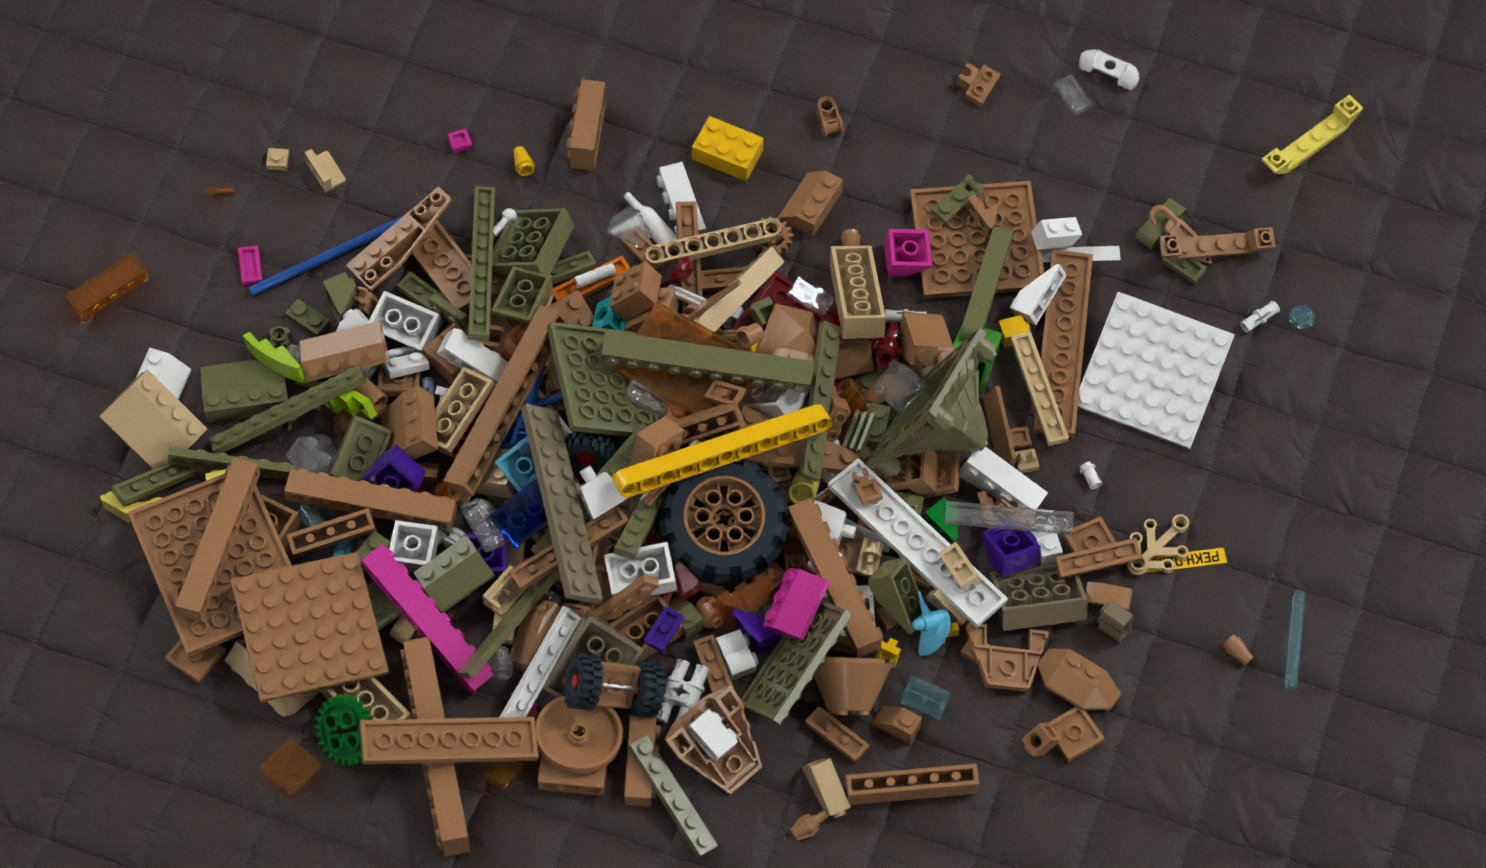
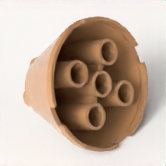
(851, 683)

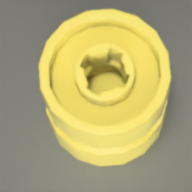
(802, 488)

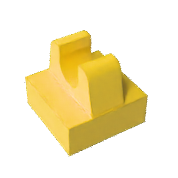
(889, 651)

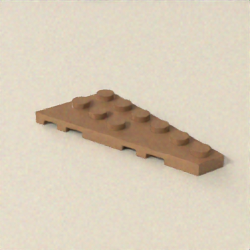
(789, 455)

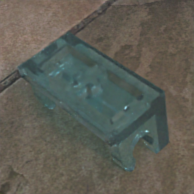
(925, 697)

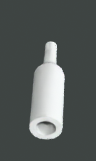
(660, 230)

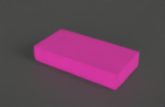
(250, 265)

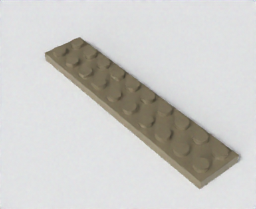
(561, 504)

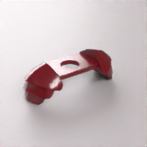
(682, 272)

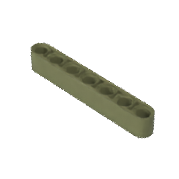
(987, 281)

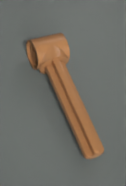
(745, 335)

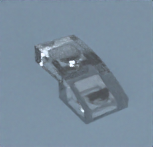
(808, 296)

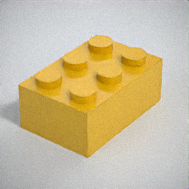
(727, 148)

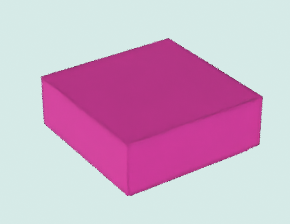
(459, 140)

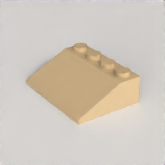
(152, 420)

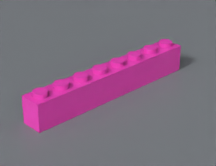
(423, 615)

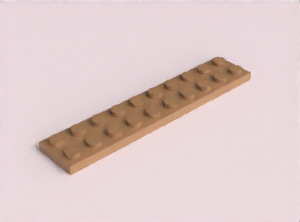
(1066, 334)

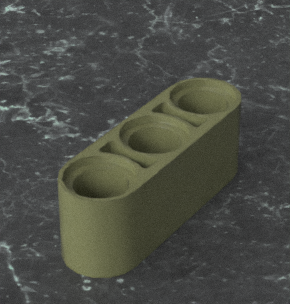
(1150, 233)

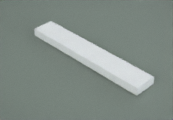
(542, 664)

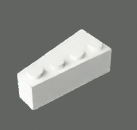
(1001, 479)

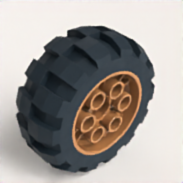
(745, 556)

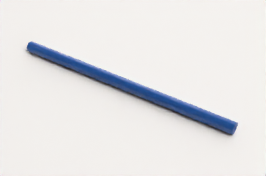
(320, 259)

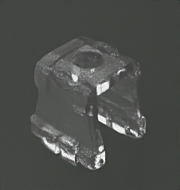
(899, 386)

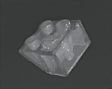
(313, 454)

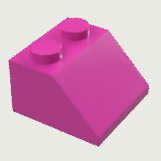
(907, 252)

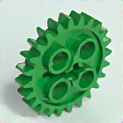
(342, 713)

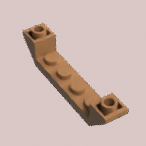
(1217, 245)

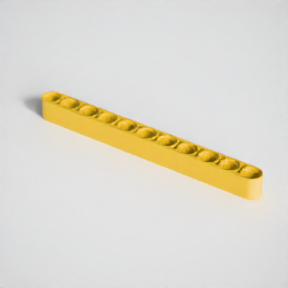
(721, 450)

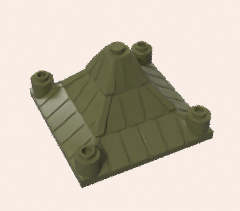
(943, 416)

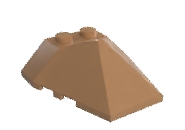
(790, 334)
(736, 764)

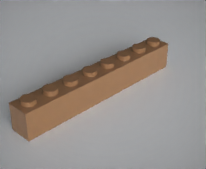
(382, 500)
(217, 539)
(829, 565)

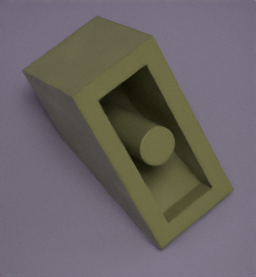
(692, 619)

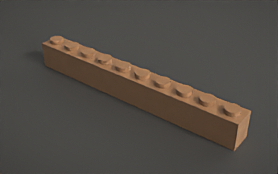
(503, 404)

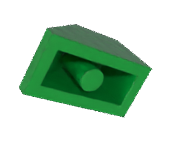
(936, 519)

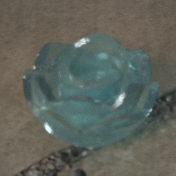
(1297, 320)

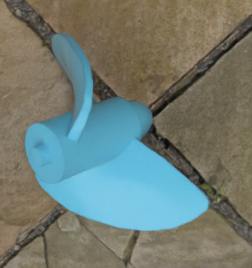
(933, 628)

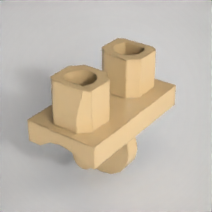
(869, 557)

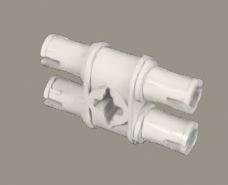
(676, 685)

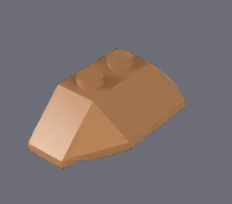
(710, 423)
(1078, 680)

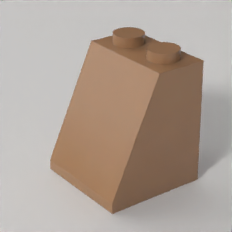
(924, 338)

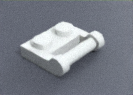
(406, 364)

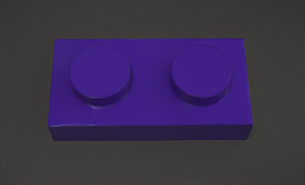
(664, 629)

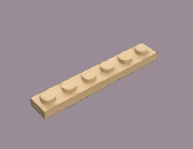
(1039, 388)

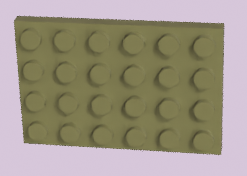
(793, 665)

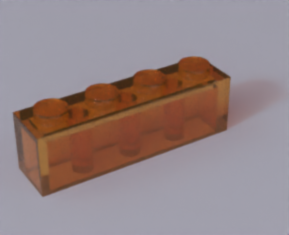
(106, 287)

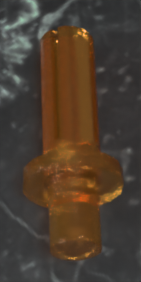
(218, 190)

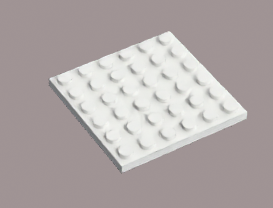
(1154, 370)

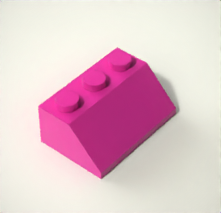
(795, 604)

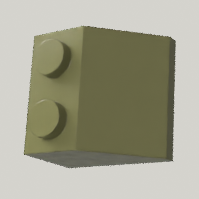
(339, 295)

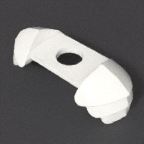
(1124, 72)

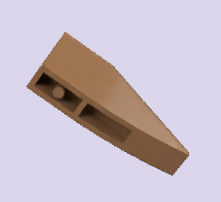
(397, 242)

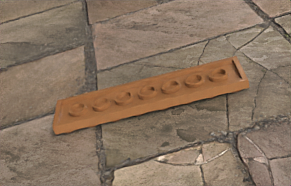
(448, 740)

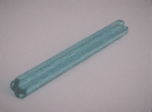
(1295, 640)

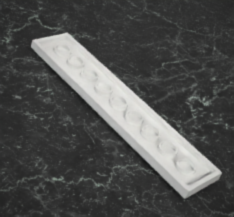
(919, 543)

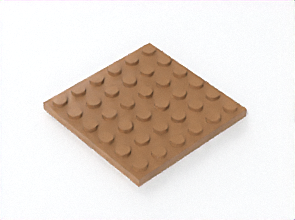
(961, 244)
(309, 627)

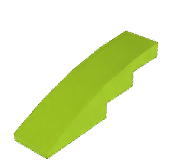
(275, 359)
(351, 402)

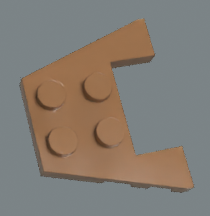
(1006, 666)

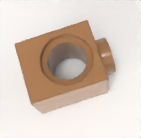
(1048, 736)

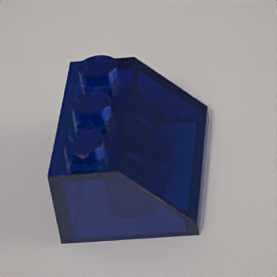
(521, 514)

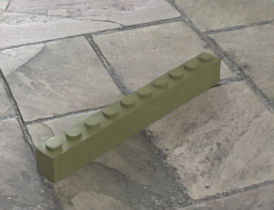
(707, 361)

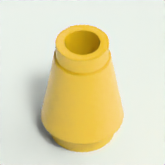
(523, 161)

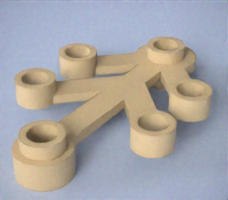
(1157, 548)

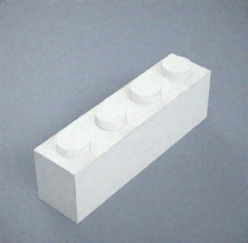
(677, 189)
(471, 354)

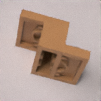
(928, 474)

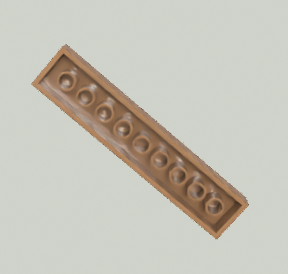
(439, 777)

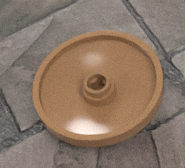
(578, 738)

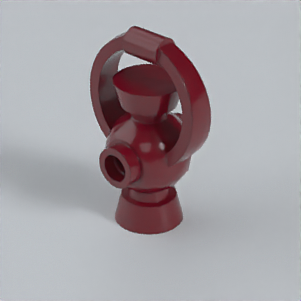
(887, 347)

